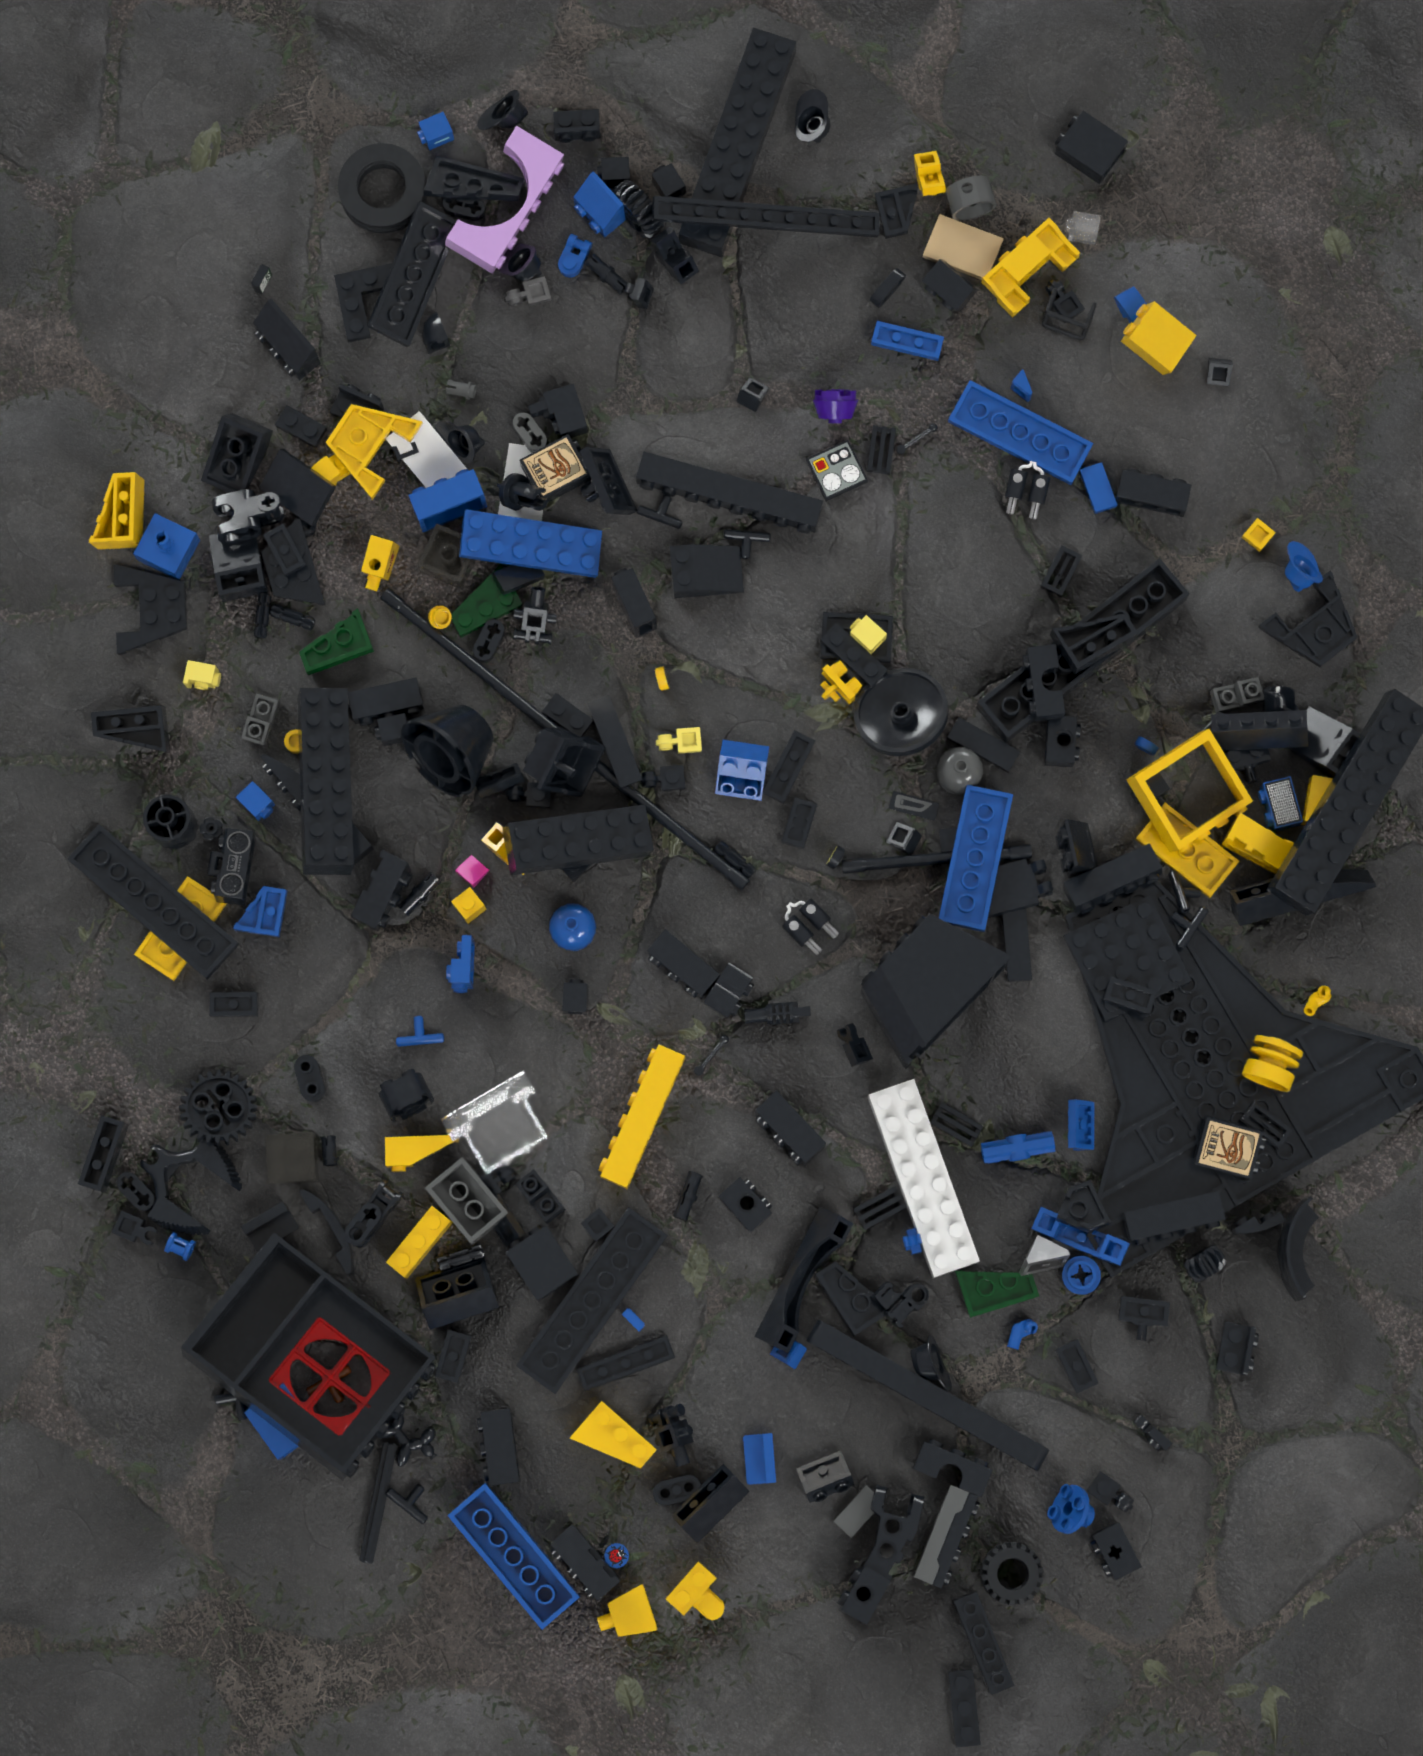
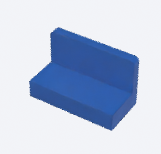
(759, 1458)

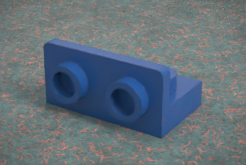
(1080, 1125)

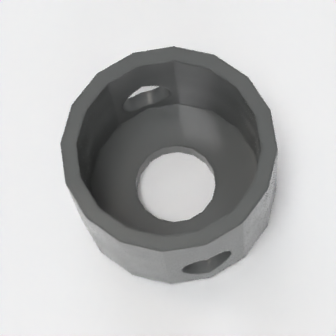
(978, 193)

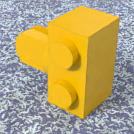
(695, 1592)

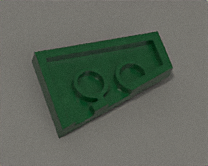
(338, 646)

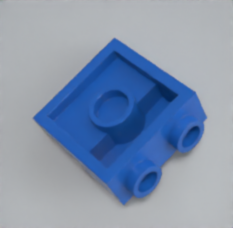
(461, 970)

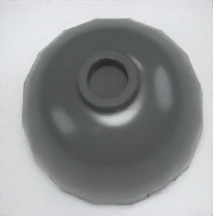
(958, 769)

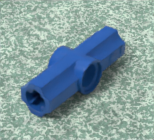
(1017, 1147)

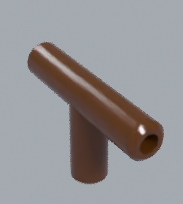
(336, 1394)

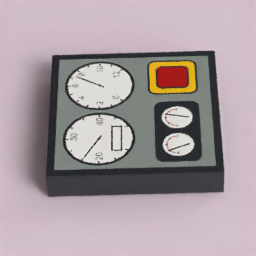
(836, 470)

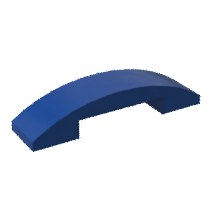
(1110, 1248)

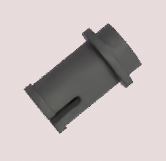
(462, 389)

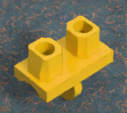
(833, 674)

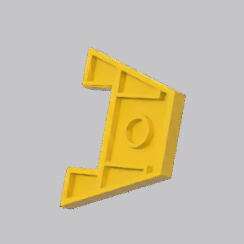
(361, 436)

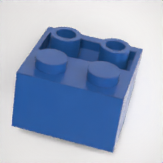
(742, 770)

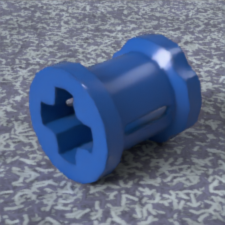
(180, 1246)

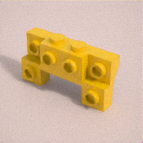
(1027, 258)

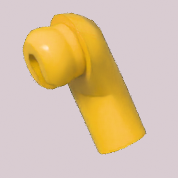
(1317, 999)

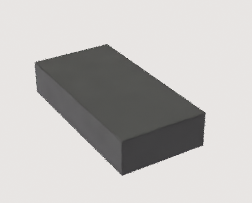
(856, 1512)

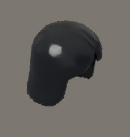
(1279, 699)

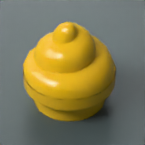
(439, 617)

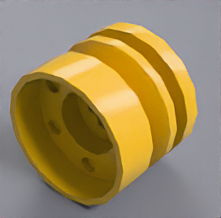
(1274, 1058)

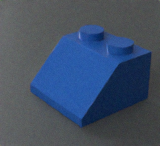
(599, 205)

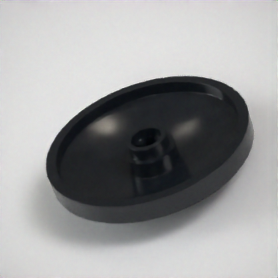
(901, 712)

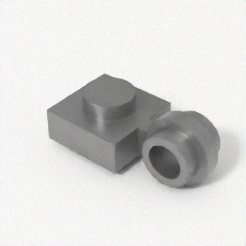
(534, 290)

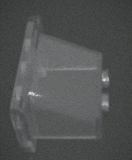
(498, 1123)

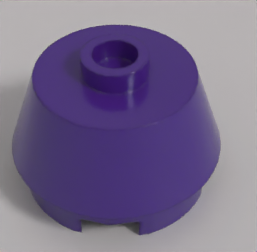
(835, 404)

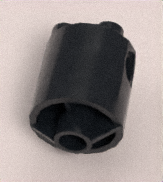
(170, 821)

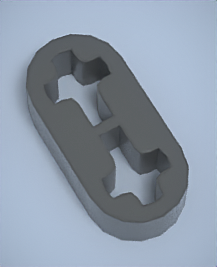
(534, 430)

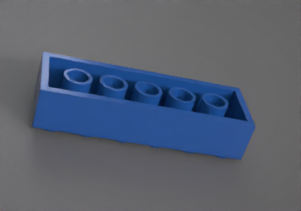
(514, 1556)

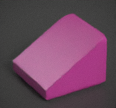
(472, 871)

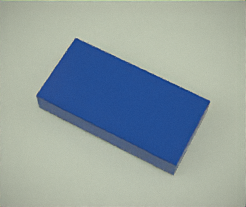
(1098, 488)

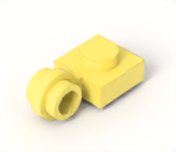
(687, 740)

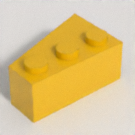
(122, 514)
(1256, 843)
(613, 1436)

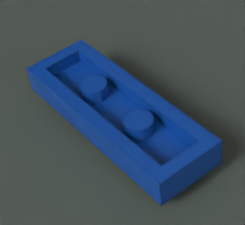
(907, 340)

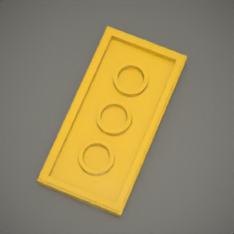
(1202, 864)
(156, 952)

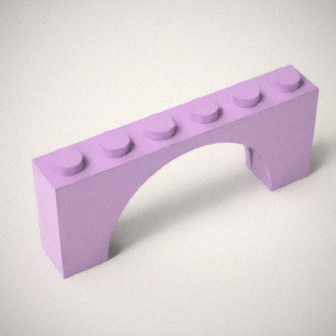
(489, 244)

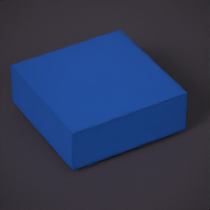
(633, 1319)

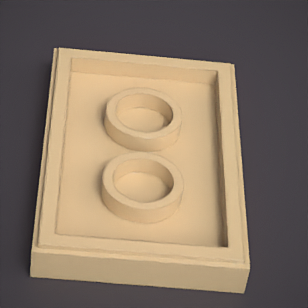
(963, 247)

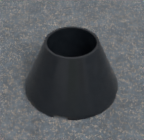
(449, 747)

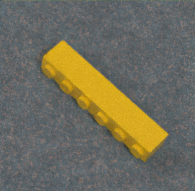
(642, 1116)

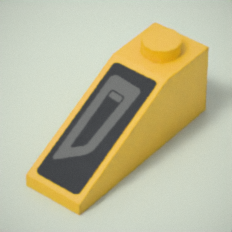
(411, 1150)

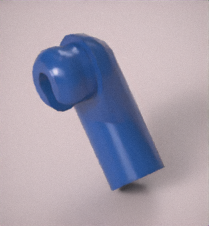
(1021, 1330)

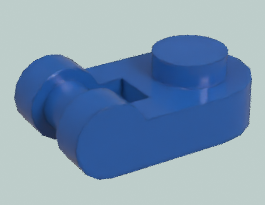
(570, 263)

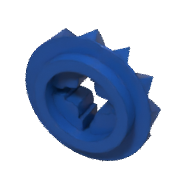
(1087, 1265)

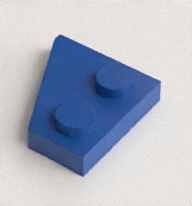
(265, 913)

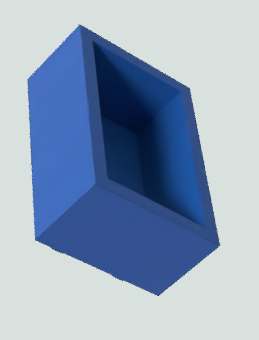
(447, 499)

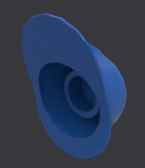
(1302, 567)

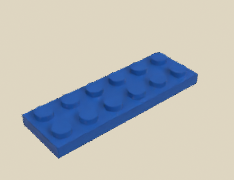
(1020, 432)
(530, 543)
(975, 858)

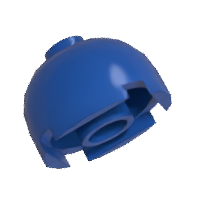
(572, 927)

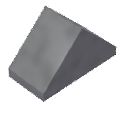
(1043, 1256)

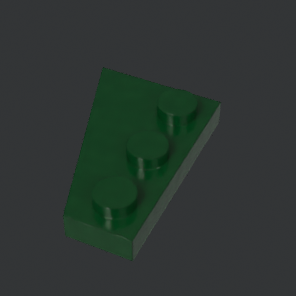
(484, 605)
(994, 1290)

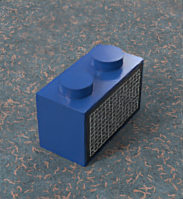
(1280, 804)

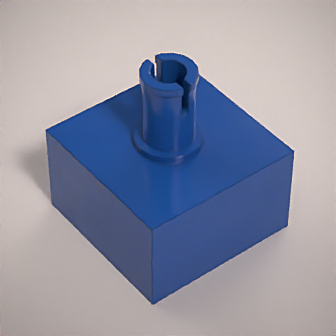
(166, 546)

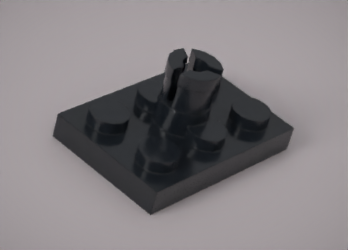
(606, 482)

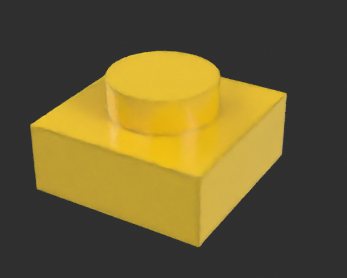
(1258, 534)

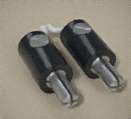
(1016, 487)
(816, 916)

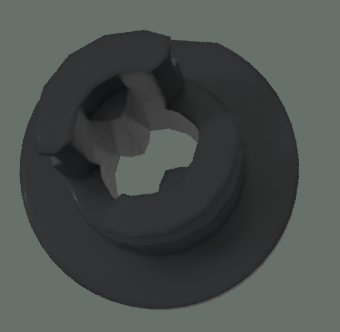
(519, 493)

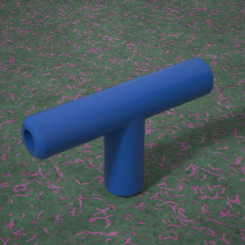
(419, 1037)

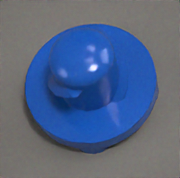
(1071, 1509)

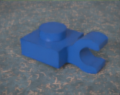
(912, 1241)

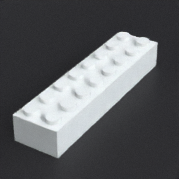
(923, 1178)

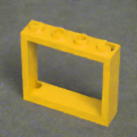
(1154, 810)

